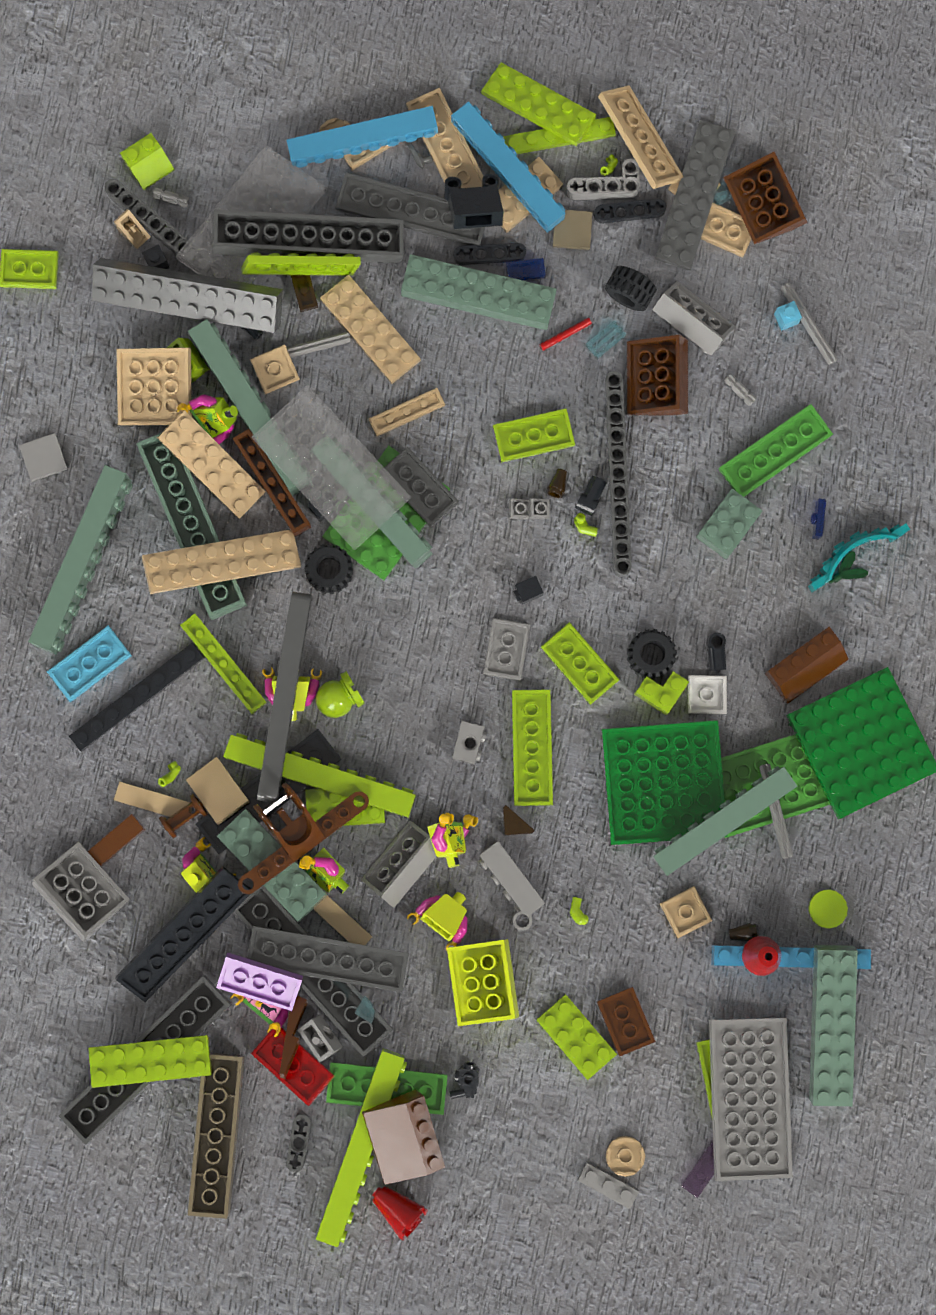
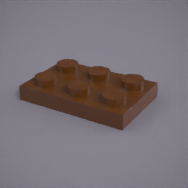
(625, 1021)

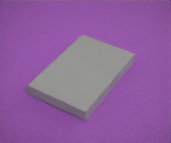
(506, 649)

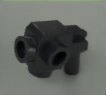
(468, 1078)

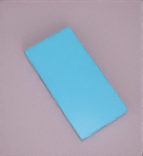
(89, 663)

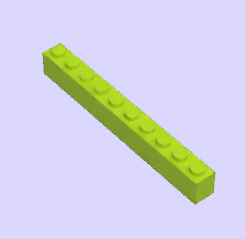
(324, 777)
(359, 1152)

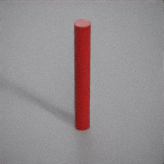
(566, 333)

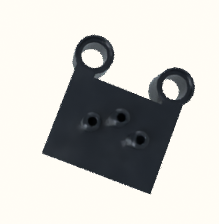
(474, 205)

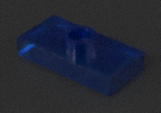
(526, 269)
(818, 519)

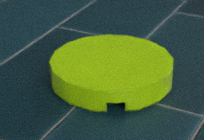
(828, 909)

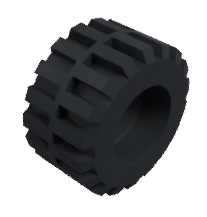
(630, 288)
(329, 552)
(663, 642)

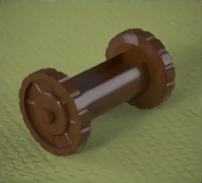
(182, 816)

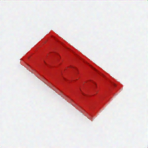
(306, 1074)

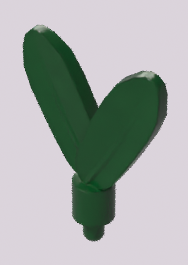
(845, 572)

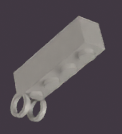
(513, 881)

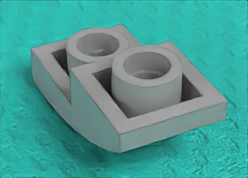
(529, 508)

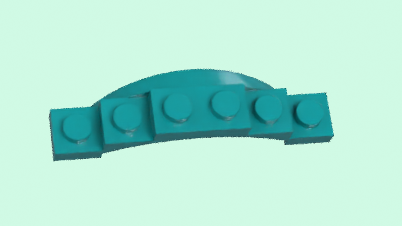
(843, 548)

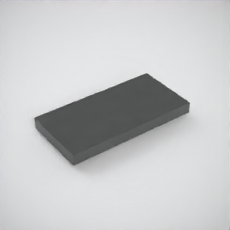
(429, 496)

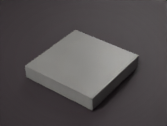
(43, 457)

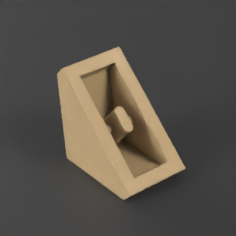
(131, 229)

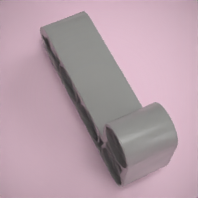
(602, 183)

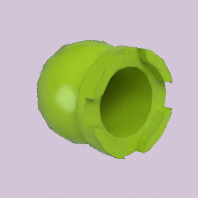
(337, 697)

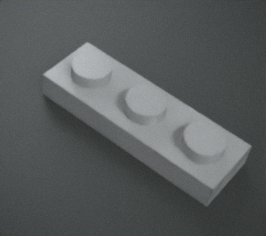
(608, 1185)

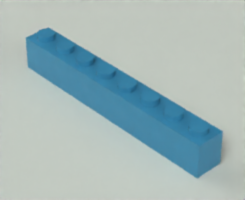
(362, 136)
(508, 167)
(789, 957)

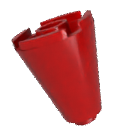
(754, 955)
(398, 1211)

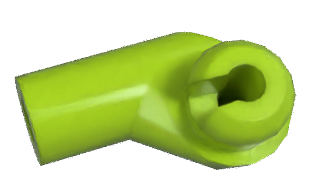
(612, 163)
(583, 527)
(170, 777)
(576, 913)

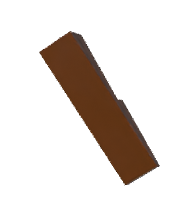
(116, 840)
(291, 1042)

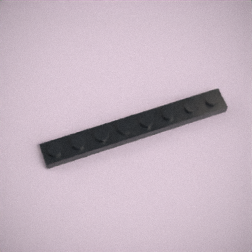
(136, 697)

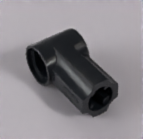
(589, 499)
(716, 655)

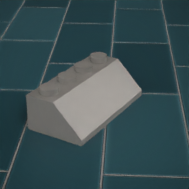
(693, 318)
(400, 864)

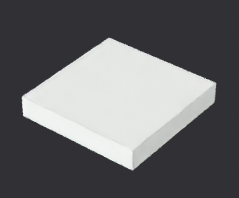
(707, 694)

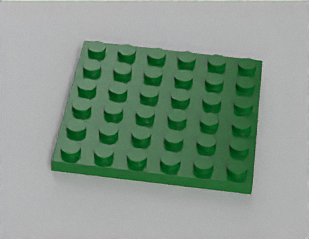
(863, 743)
(661, 779)

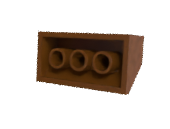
(807, 665)

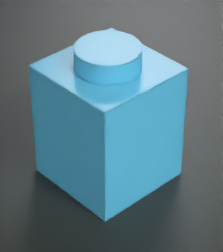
(787, 315)

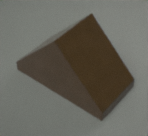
(514, 824)

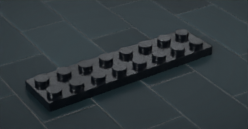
(312, 746)
(183, 935)

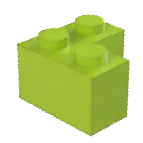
(662, 697)

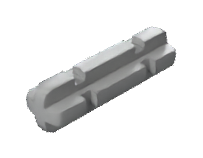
(171, 197)
(740, 389)

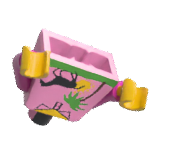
(271, 1014)

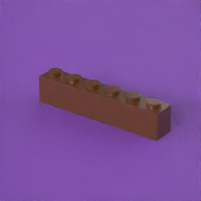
(272, 483)

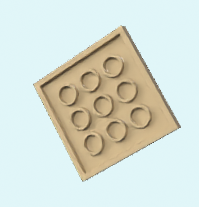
(152, 384)

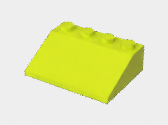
(483, 982)

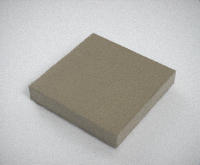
(574, 230)

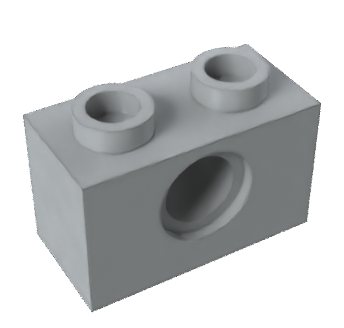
(469, 731)
(320, 1038)

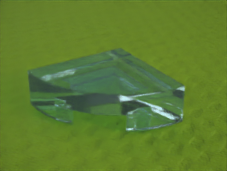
(722, 197)
(365, 1010)

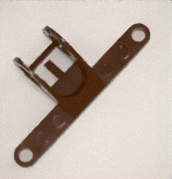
(298, 835)

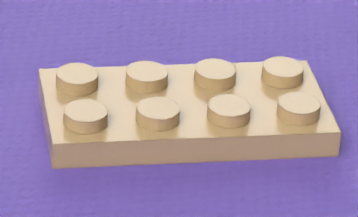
(513, 209)

